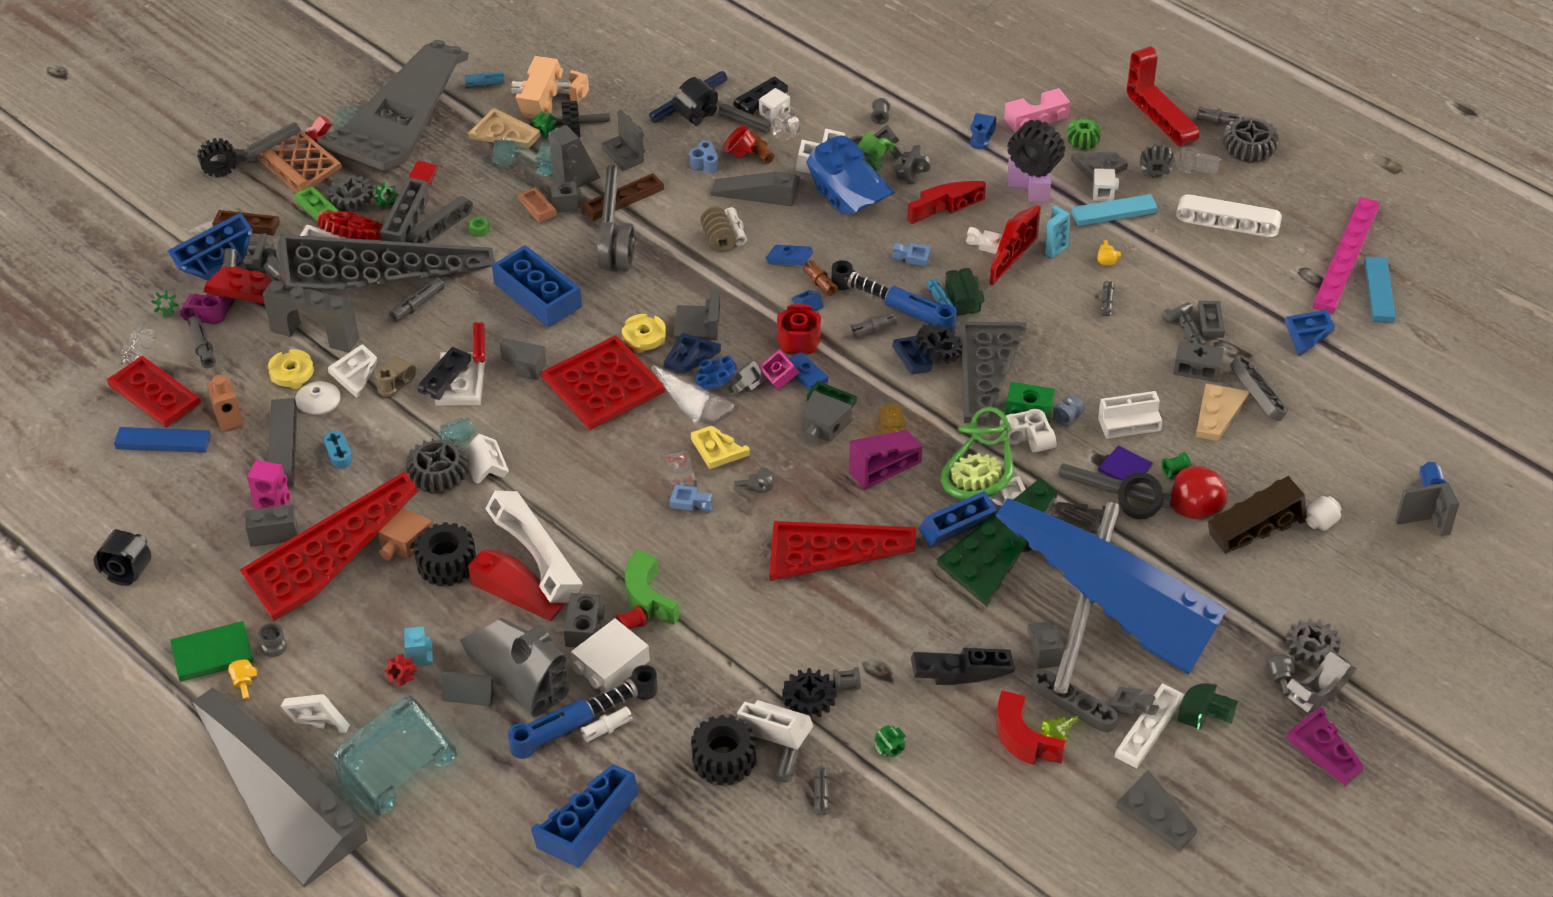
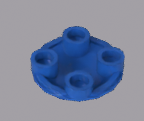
(715, 372)

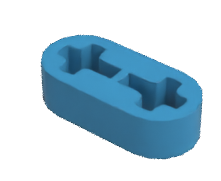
(333, 451)

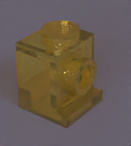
(891, 416)

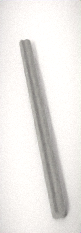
(1082, 612)

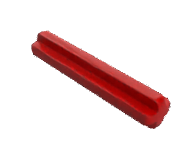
(478, 342)

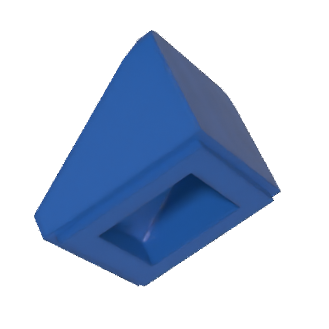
(809, 298)

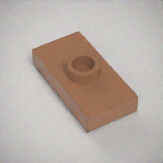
(537, 205)

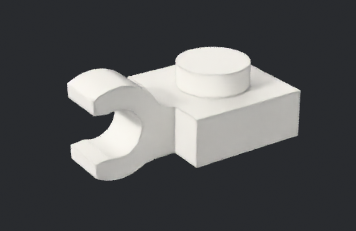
(987, 241)

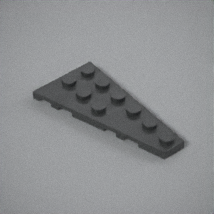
(986, 362)

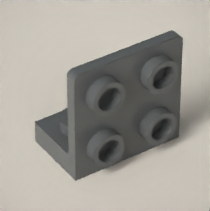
(628, 147)
(699, 320)
(1429, 502)

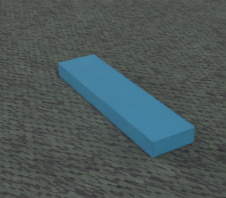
(1379, 289)

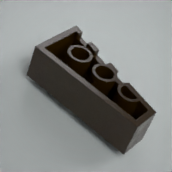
(1259, 515)

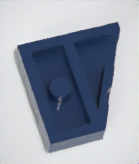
(689, 352)
(912, 356)

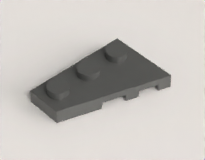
(1157, 811)

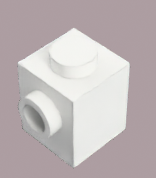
(774, 104)
(1104, 184)

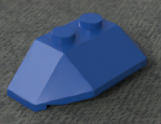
(204, 252)

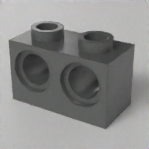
(582, 618)

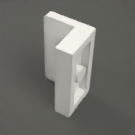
(485, 458)

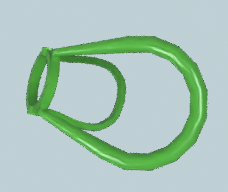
(972, 428)

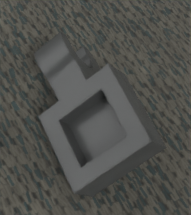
(887, 133)
(749, 378)
(1131, 699)

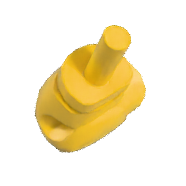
(1107, 255)
(241, 674)

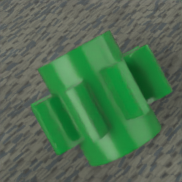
(545, 123)
(383, 200)
(163, 309)
(890, 741)

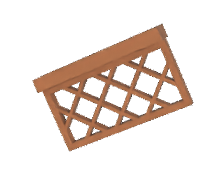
(297, 177)

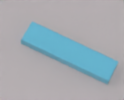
(1114, 210)

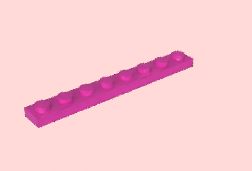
(1346, 255)

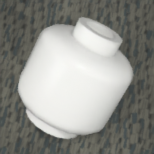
(1323, 513)

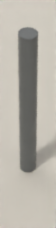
(583, 118)

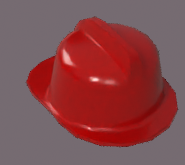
(739, 142)

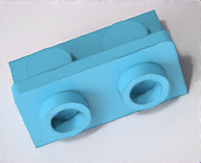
(1057, 232)

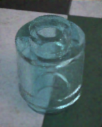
(457, 430)

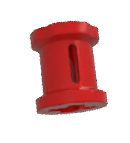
(633, 618)

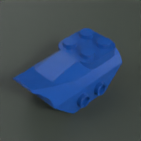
(845, 176)

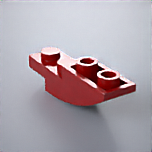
(948, 196)

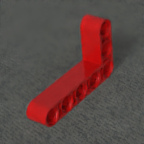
(1154, 102)

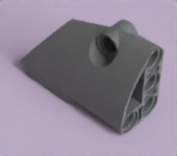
(521, 662)

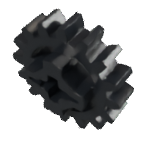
(939, 343)
(822, 693)

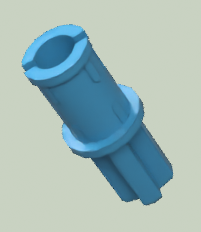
(484, 79)

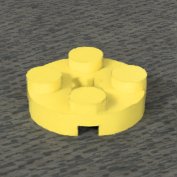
(643, 342)
(293, 378)

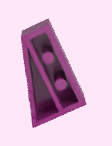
(883, 456)

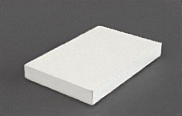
(466, 387)

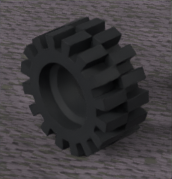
(571, 116)
(213, 149)

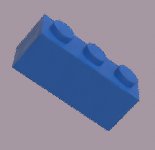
(957, 519)

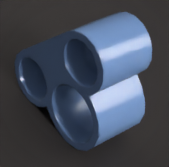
(704, 157)

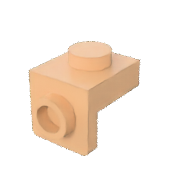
(579, 85)

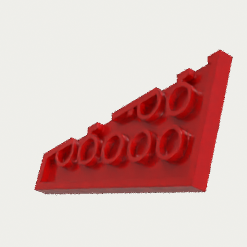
(815, 547)

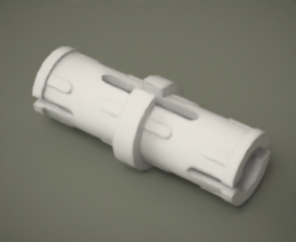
(736, 225)
(606, 724)

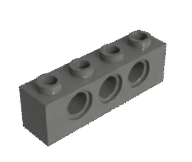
(405, 211)

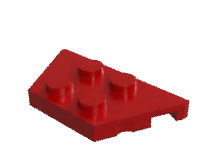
(238, 284)

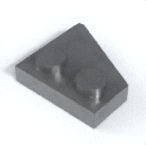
(1098, 160)

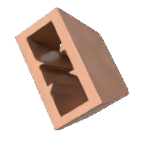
(220, 393)
(400, 534)

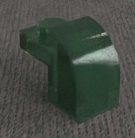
(1204, 701)

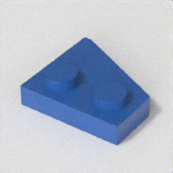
(1309, 329)

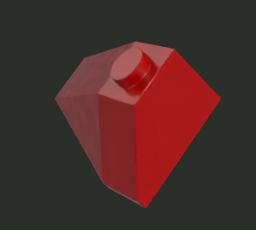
(1017, 237)
(511, 581)

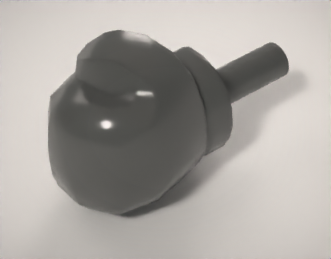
(762, 481)
(1281, 670)

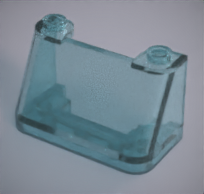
(390, 753)

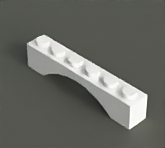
(515, 516)

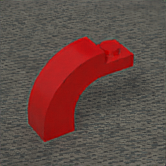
(1019, 738)

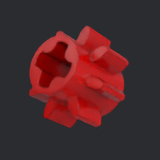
(400, 669)

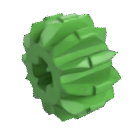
(1083, 133)

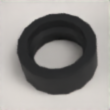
(1140, 478)

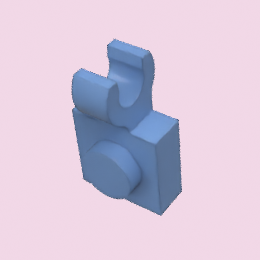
(914, 254)
(687, 497)

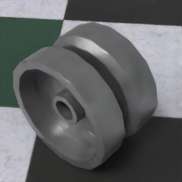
(616, 245)

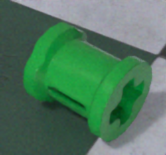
(1175, 465)

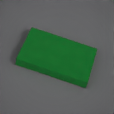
(210, 650)

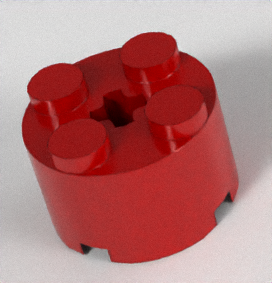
(799, 329)

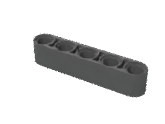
(283, 436)

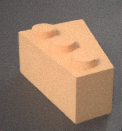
(539, 87)

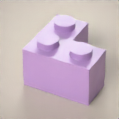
(1037, 186)

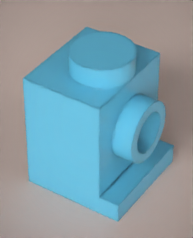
(418, 646)

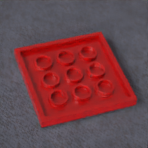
(603, 382)

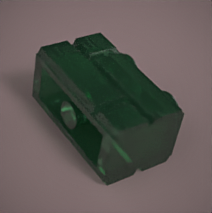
(964, 291)

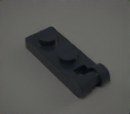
(752, 97)
(444, 373)

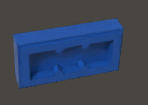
(789, 255)
(808, 371)

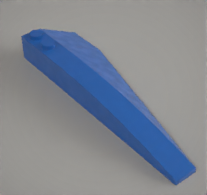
(1149, 603)

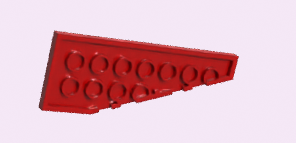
(314, 557)

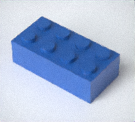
(537, 286)

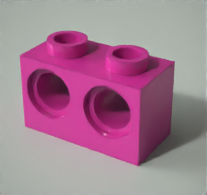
(268, 485)

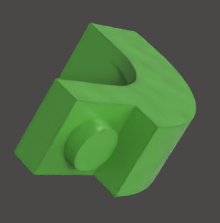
(639, 574)

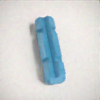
(938, 292)

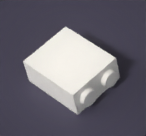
(609, 656)

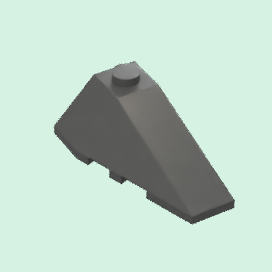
(763, 187)

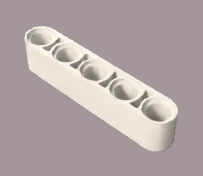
(1229, 215)

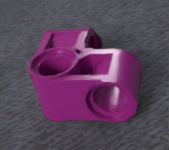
(208, 307)

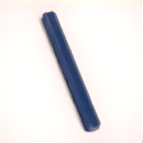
(667, 108)

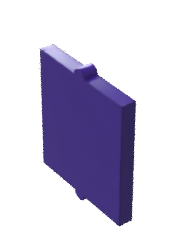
(1123, 463)

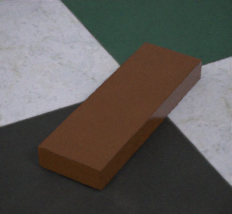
(259, 223)

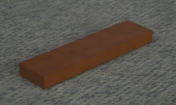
(625, 195)

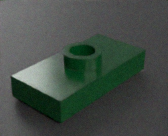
(833, 393)

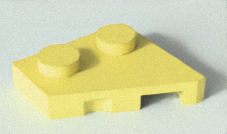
(717, 447)

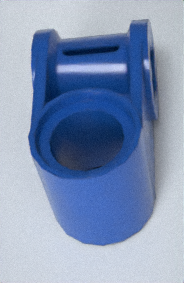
(982, 130)

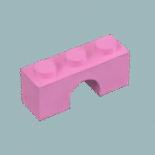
(1053, 107)

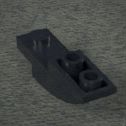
(968, 667)

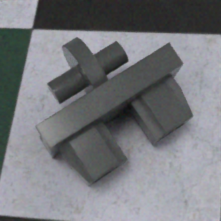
(912, 165)
(259, 252)

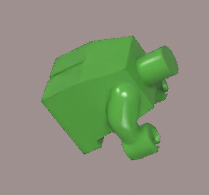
(875, 148)

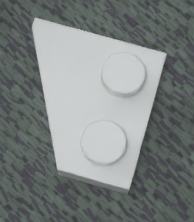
(315, 711)

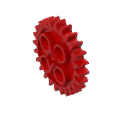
(349, 225)

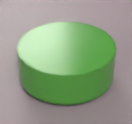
(478, 226)

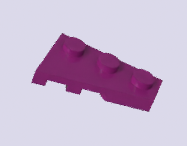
(1323, 745)

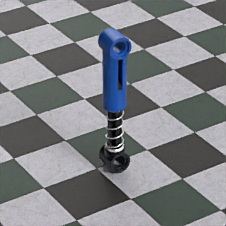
(895, 297)
(526, 737)

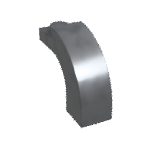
(1322, 684)

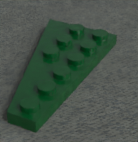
(992, 548)

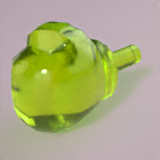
(1058, 727)

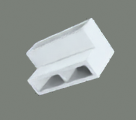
(1130, 414)
(776, 723)

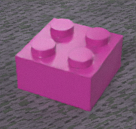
(779, 369)

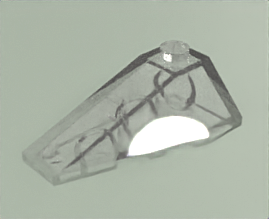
(695, 400)

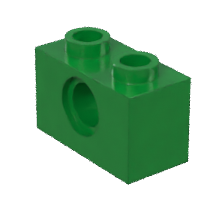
(1027, 397)

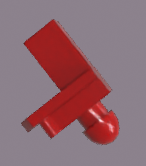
(318, 128)

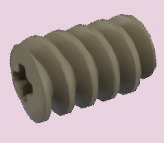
(718, 229)

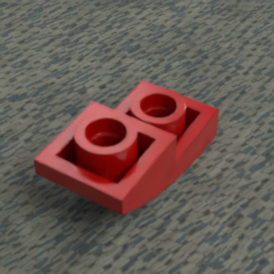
(423, 171)

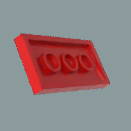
(153, 391)

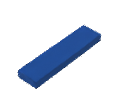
(162, 439)

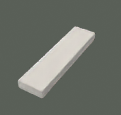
(1149, 727)

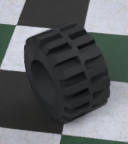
(1036, 148)
(442, 540)
(723, 766)

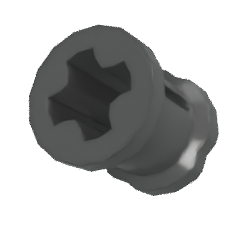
(880, 114)
(847, 679)

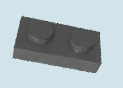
(1211, 319)

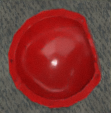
(1198, 493)

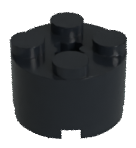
(695, 100)
(123, 557)

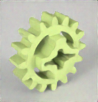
(976, 472)

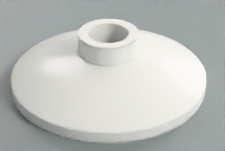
(317, 398)

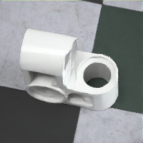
(1031, 427)

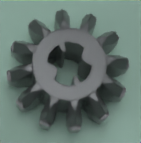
(1157, 160)

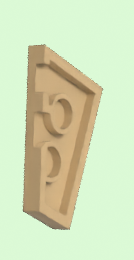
(501, 125)
(1218, 409)

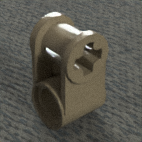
(394, 376)

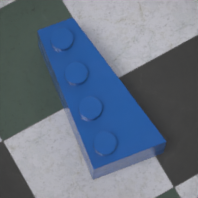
(587, 817)

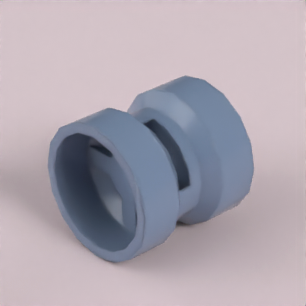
(1068, 410)

